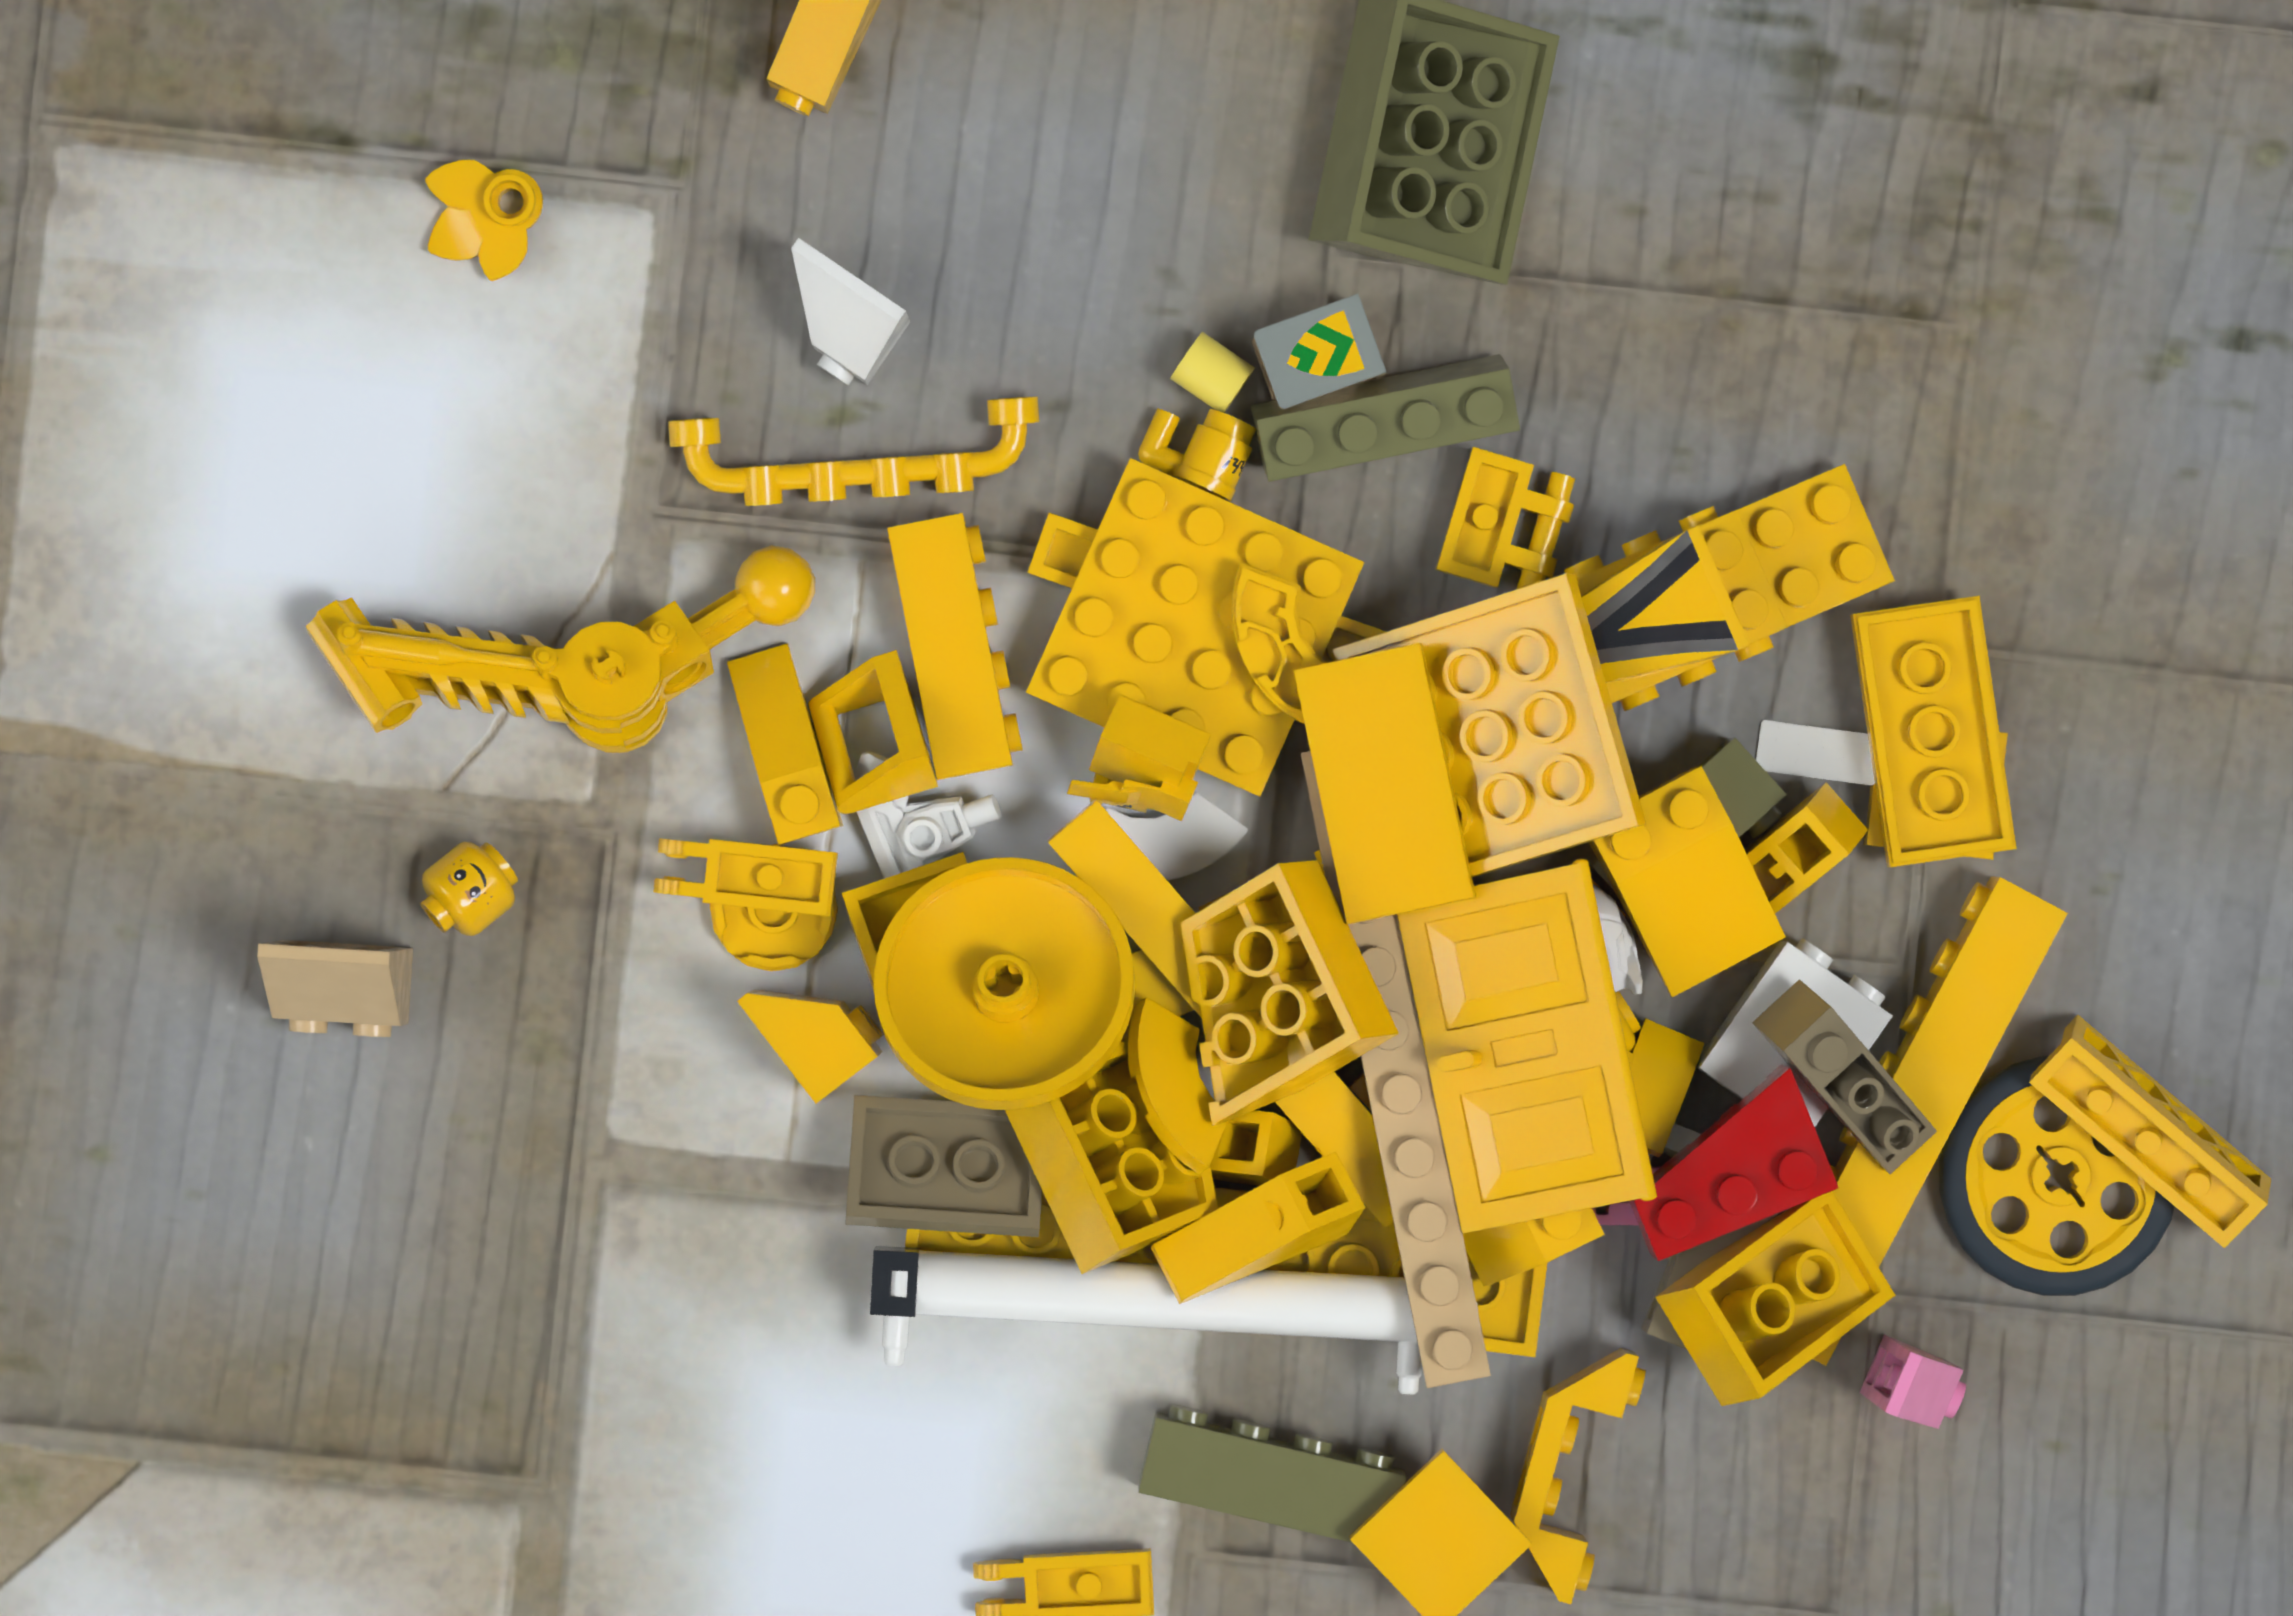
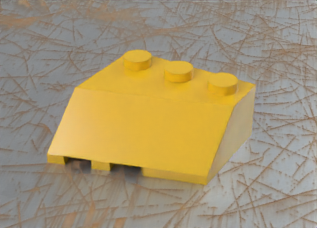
(1279, 989)
(1108, 1169)

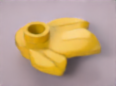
(474, 218)

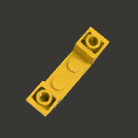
(1600, 1388)

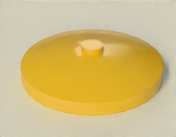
(1004, 983)

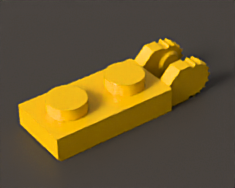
(755, 876)
(1073, 1584)

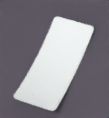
(1815, 752)

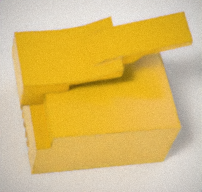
(1147, 758)

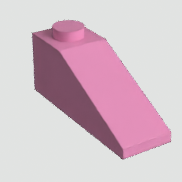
(1913, 1383)

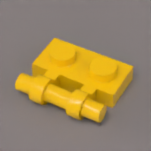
(1487, 516)

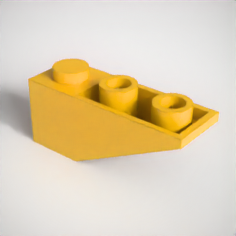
(1261, 1228)

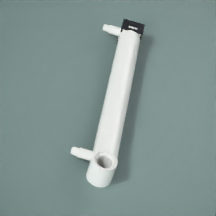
(1137, 1295)

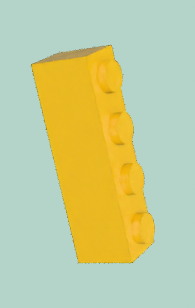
(951, 645)

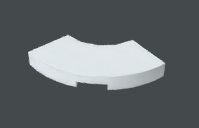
(1184, 845)

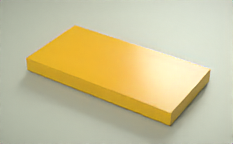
(1933, 731)
(1384, 783)

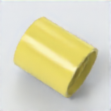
(1212, 373)

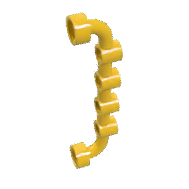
(829, 478)

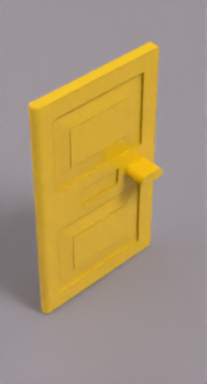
(1527, 1050)

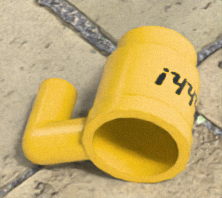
(1212, 457)

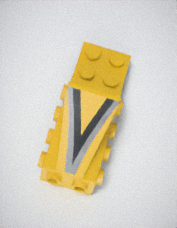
(1727, 584)

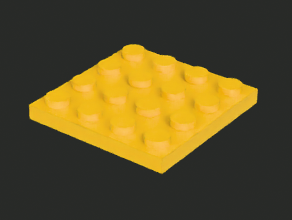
(1159, 625)
(1523, 723)

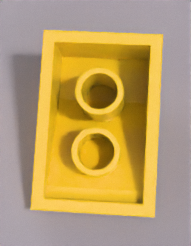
(1688, 884)
(1775, 1299)

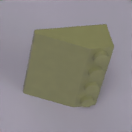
(1434, 137)

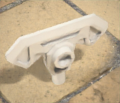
(919, 832)

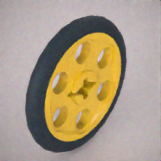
(2026, 1255)

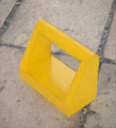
(903, 773)

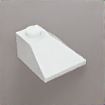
(845, 317)

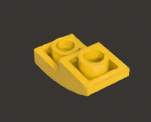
(1661, 1078)

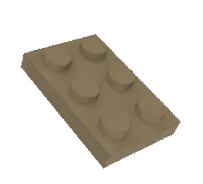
(939, 1169)

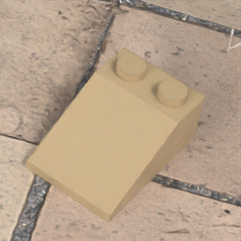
(337, 983)

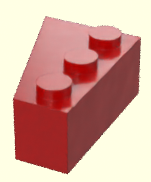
(1737, 1171)

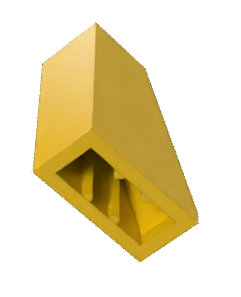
(819, 52)

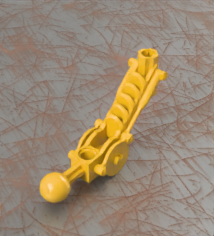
(603, 684)

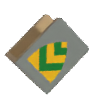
(1318, 352)

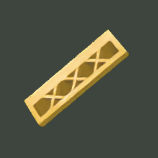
(2152, 1132)

